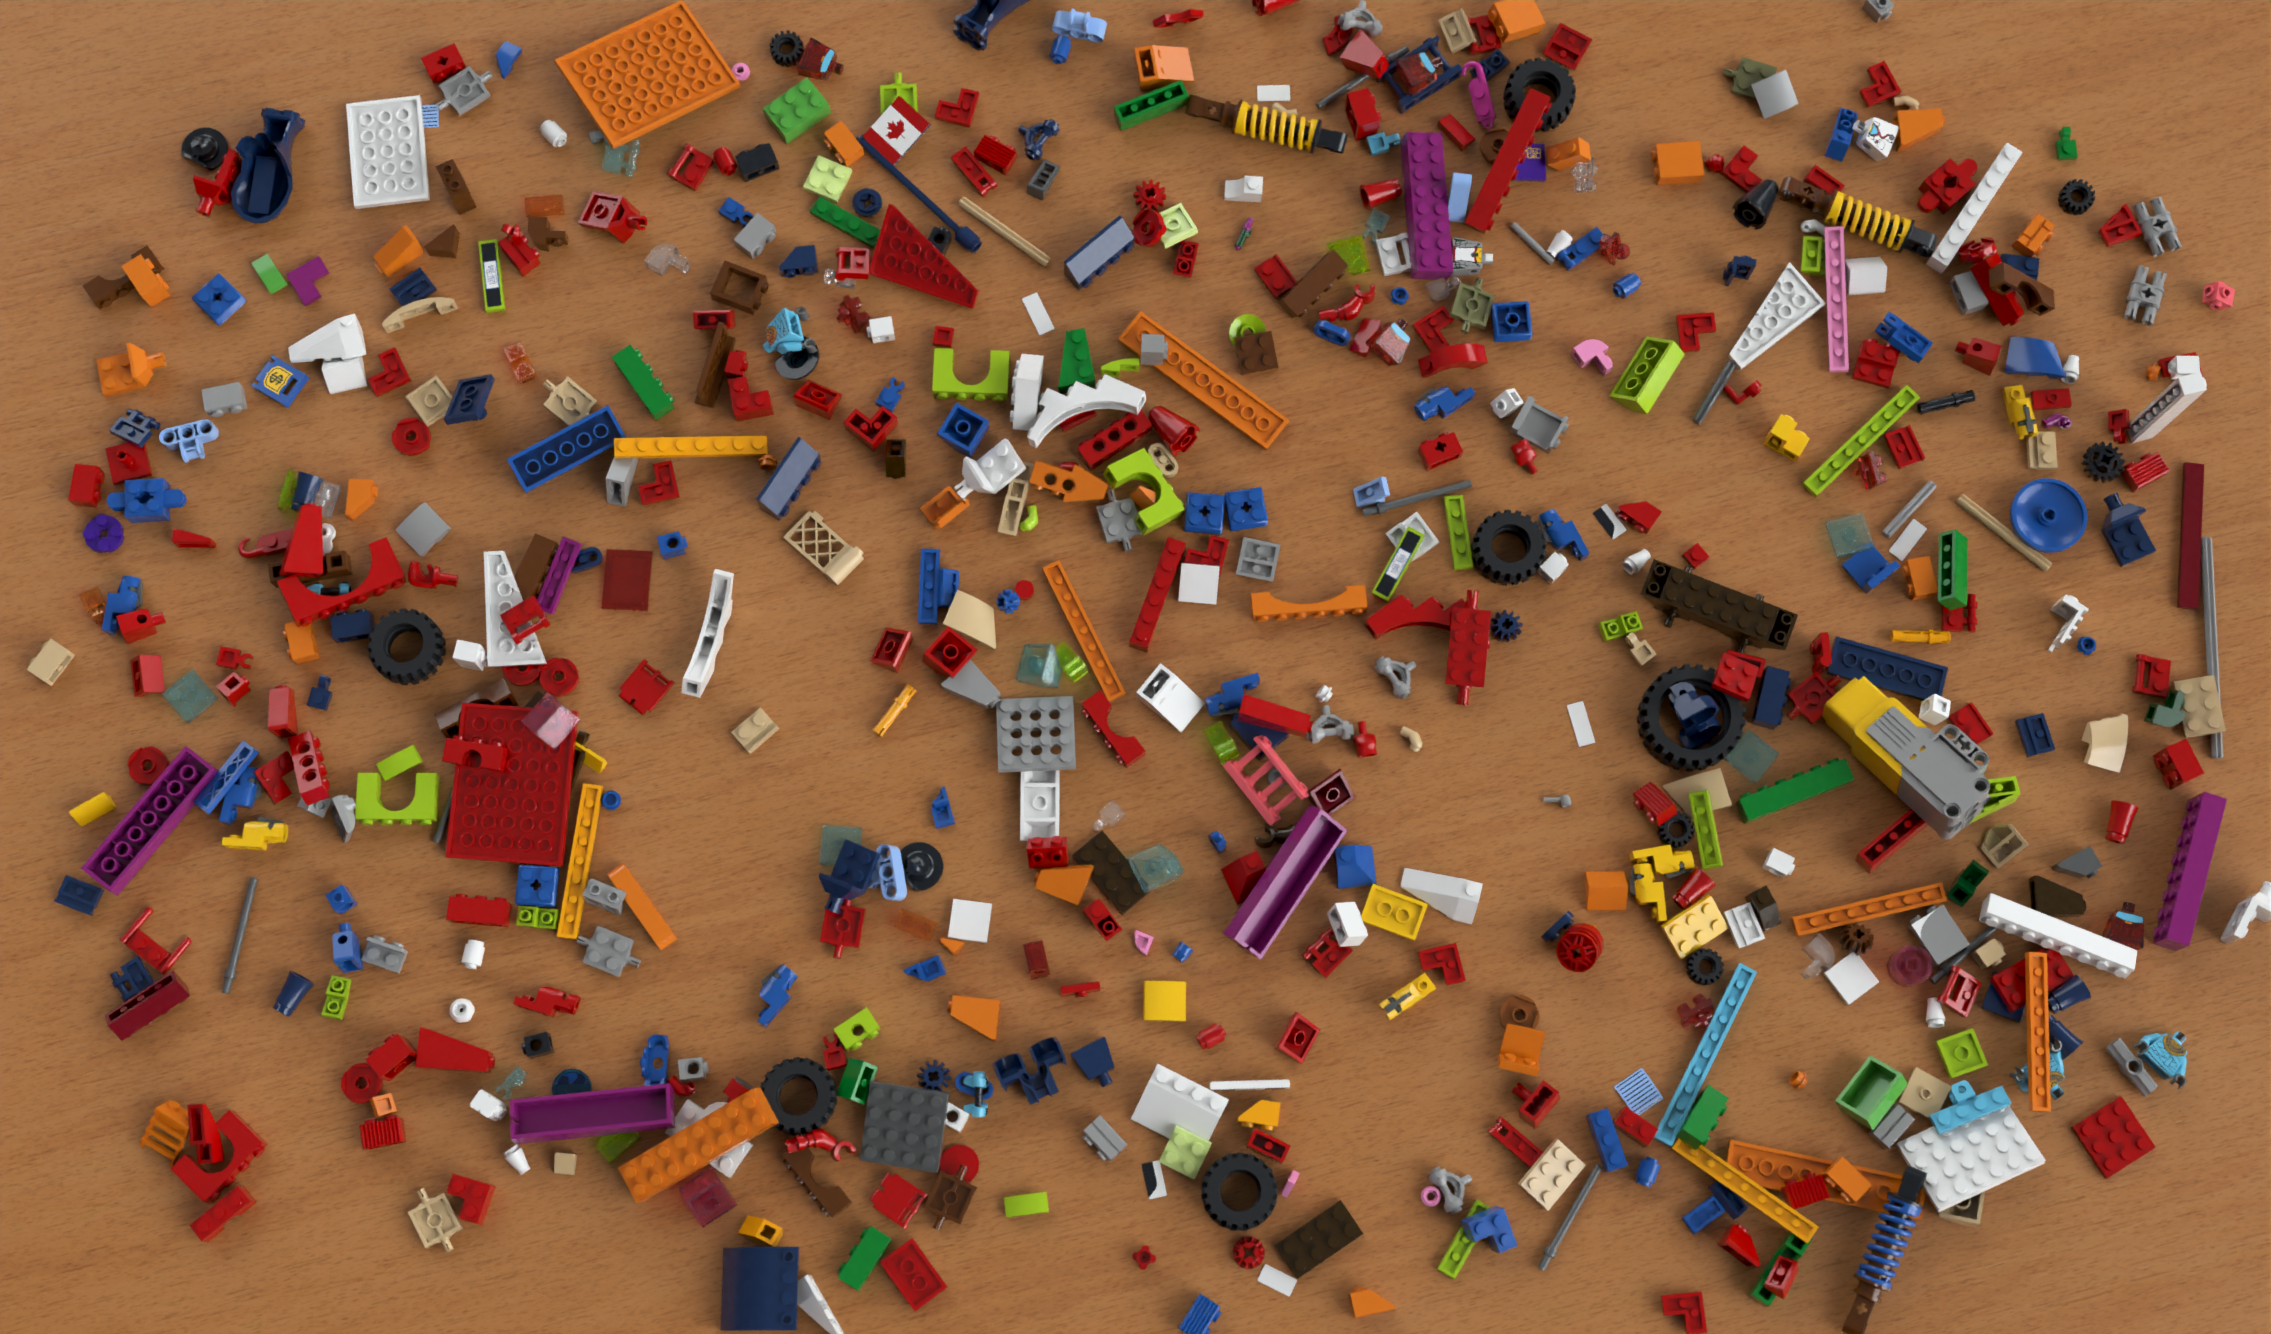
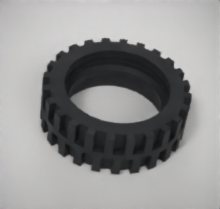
(1663, 746)

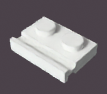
(1743, 925)

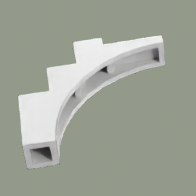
(1081, 398)
(711, 635)

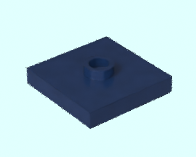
(1994, 1004)

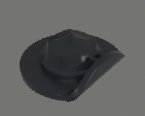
(205, 147)
(797, 364)
(921, 865)

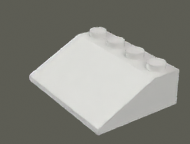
(1178, 1101)

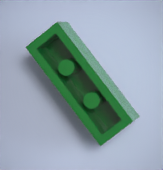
(1703, 1117)
(864, 1258)

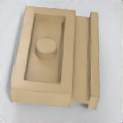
(1457, 30)
(2042, 451)
(755, 730)

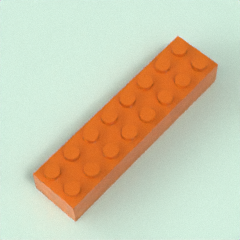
(698, 1145)

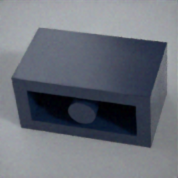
(352, 626)

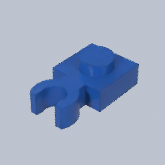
(733, 210)
(889, 396)
(1218, 841)

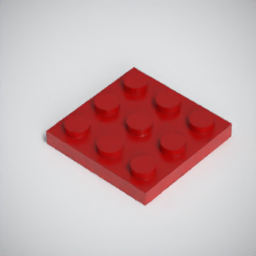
(2113, 1137)

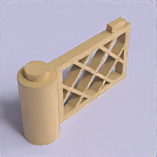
(843, 561)

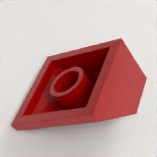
(949, 653)
(1243, 875)
(1740, 1245)

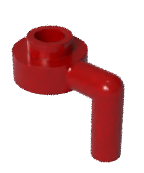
(1751, 390)

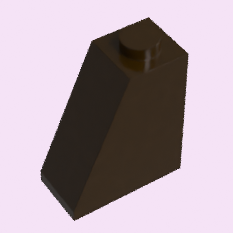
(2055, 899)

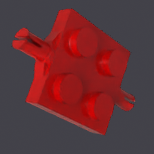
(1811, 697)
(843, 928)

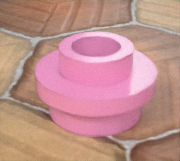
(741, 76)
(1437, 1196)

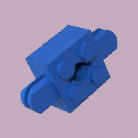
(147, 500)

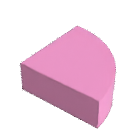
(1143, 941)
(1290, 1183)

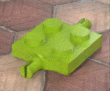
(890, 92)

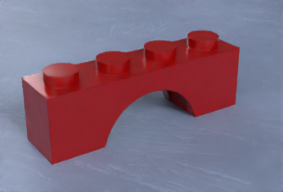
(1127, 749)

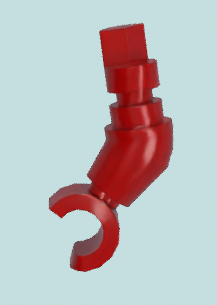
(1350, 309)
(819, 1139)

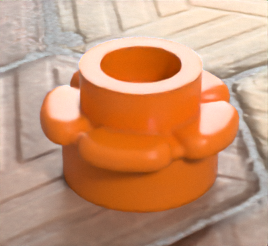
(2153, 372)
(767, 462)
(1798, 1080)

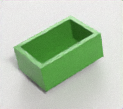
(797, 110)
(1871, 1092)

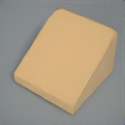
(565, 1163)

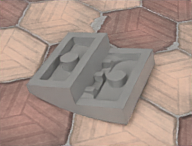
(1774, 94)
(423, 529)
(1258, 559)

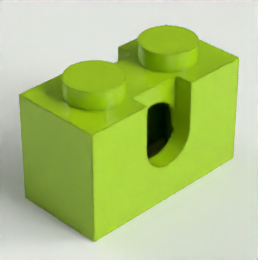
(845, 1030)

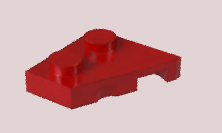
(2120, 227)

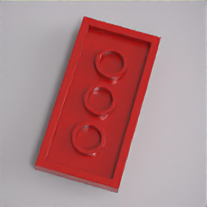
(2012, 981)

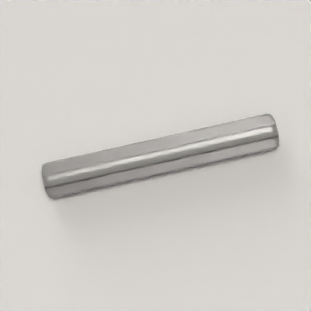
(1906, 512)

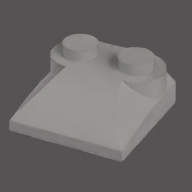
(343, 814)

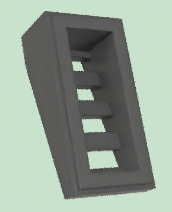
(1037, 189)

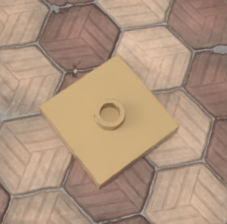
(430, 400)
(1924, 1093)

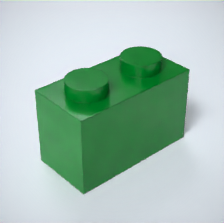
(856, 1081)

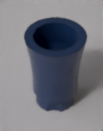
(305, 490)
(292, 993)
(2068, 995)
(2060, 1032)

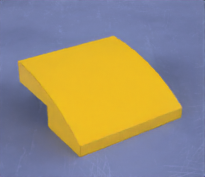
(1164, 1001)

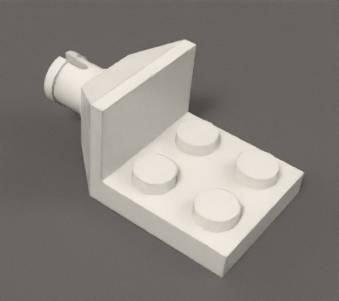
(990, 471)
(2253, 907)

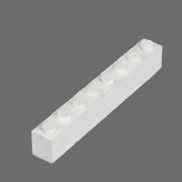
(1974, 208)
(2166, 407)
(2058, 935)

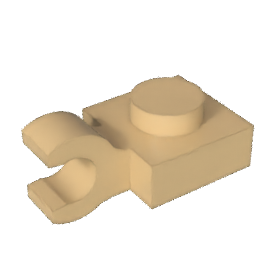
(1641, 651)

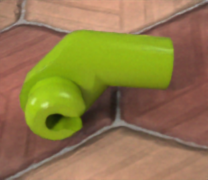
(1031, 521)

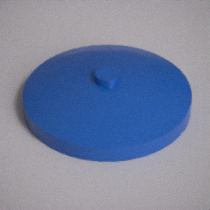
(2048, 515)

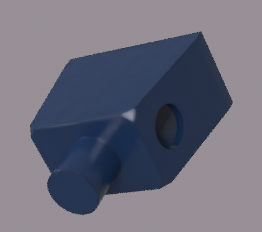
(1095, 1061)

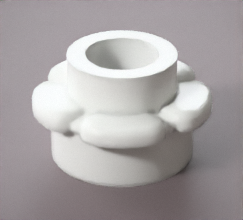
(1324, 693)

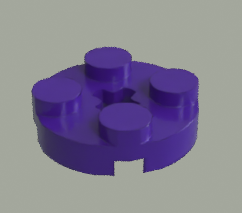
(99, 524)

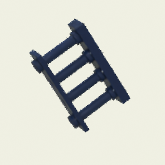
(1449, 75)

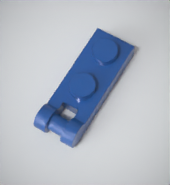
(1581, 249)

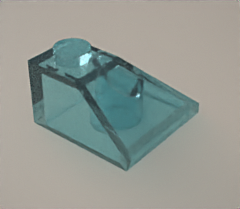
(1039, 666)
(1155, 867)

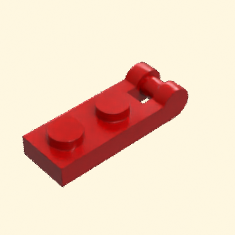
(973, 171)
(1515, 1142)

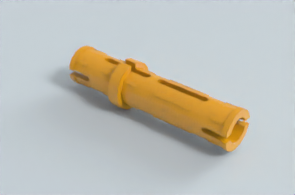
(1920, 636)
(894, 710)

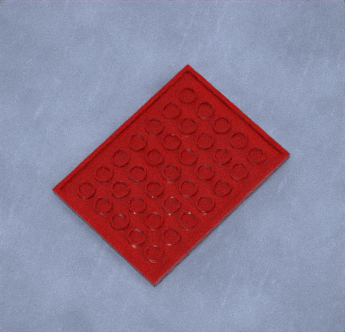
(512, 812)

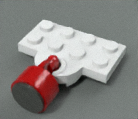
(692, 1113)

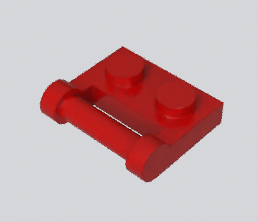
(1487, 36)
(695, 170)
(858, 264)
(520, 615)
(1821, 652)
(2157, 676)
(1964, 993)

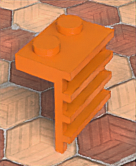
(943, 507)
(173, 1120)

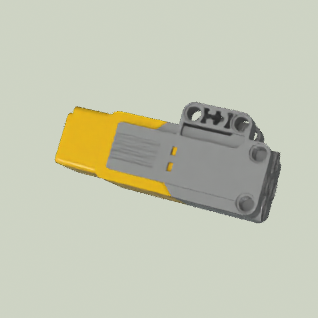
(1909, 758)

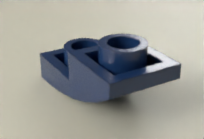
(1492, 65)

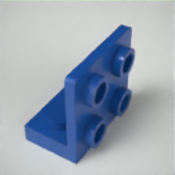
(1869, 569)

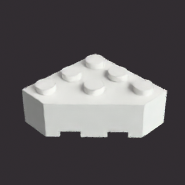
(1026, 391)

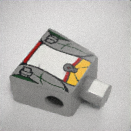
(1468, 257)

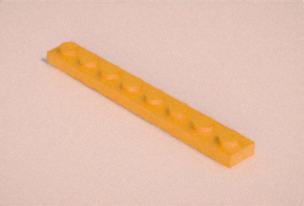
(690, 447)
(580, 861)
(1748, 1190)

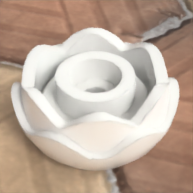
(468, 1010)

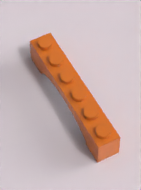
(1266, 607)

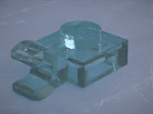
(516, 1078)

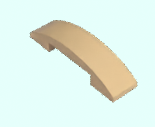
(395, 320)

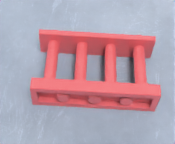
(1247, 783)

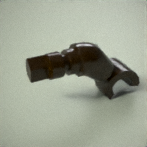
(1279, 835)

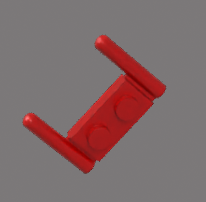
(148, 948)

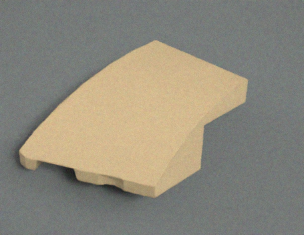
(972, 619)
(2106, 742)
(1710, 780)

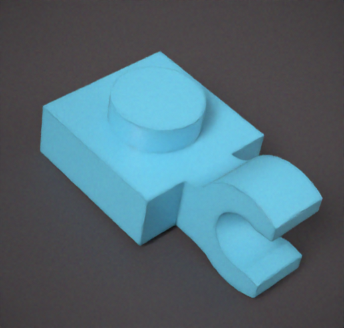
(1380, 143)

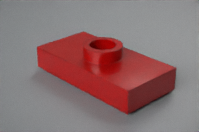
(2051, 399)
(1080, 990)

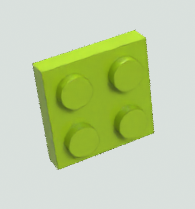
(1961, 1053)

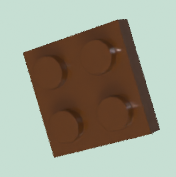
(1256, 352)

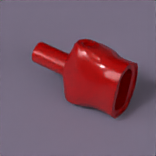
(1524, 455)
(1365, 742)

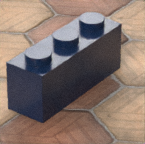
(1771, 698)

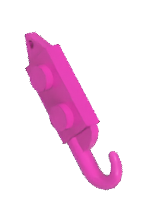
(1480, 95)

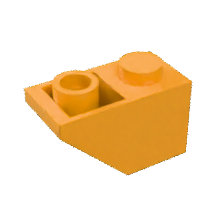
(1263, 1114)
(761, 1231)

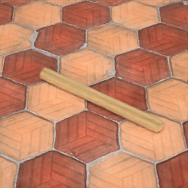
(1004, 231)
(2003, 532)

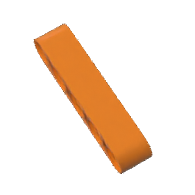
(642, 907)

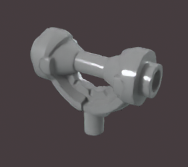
(1371, 26)
(1386, 667)
(1342, 729)
(1440, 1178)

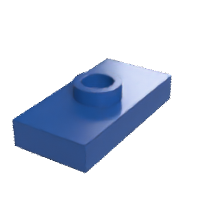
(947, 586)
(1703, 1214)

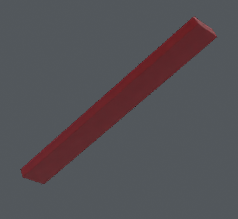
(2190, 536)

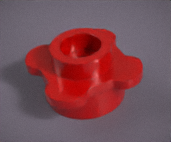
(1144, 1262)

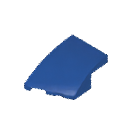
(2033, 358)

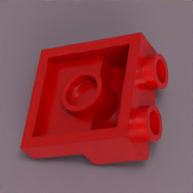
(1875, 363)

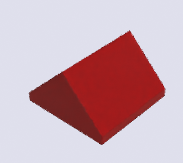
(817, 399)
(892, 649)
(1297, 1038)

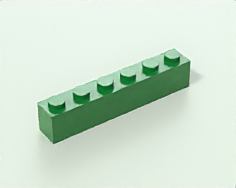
(1795, 790)

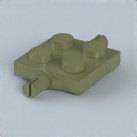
(1747, 74)
(1471, 305)

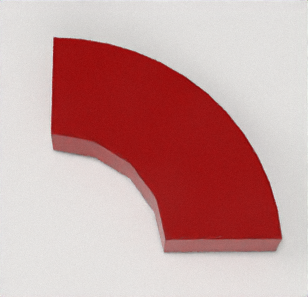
(1187, 16)
(1336, 39)

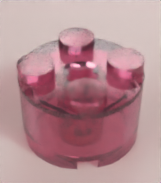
(1920, 968)

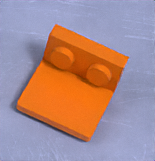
(1521, 1049)

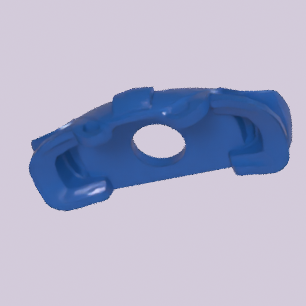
(656, 1048)

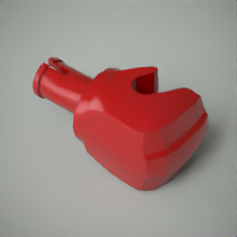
(432, 580)

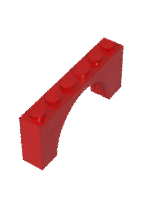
(309, 606)

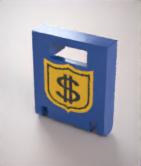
(276, 377)

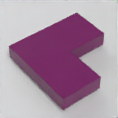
(303, 278)

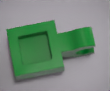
(2066, 148)

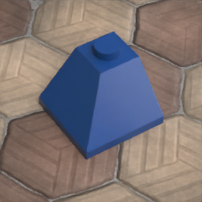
(1354, 866)

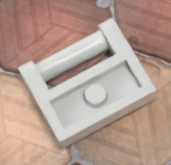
(1389, 254)

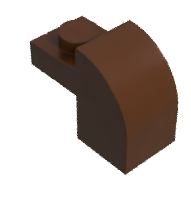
(542, 236)

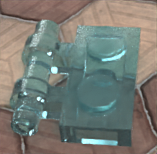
(614, 158)

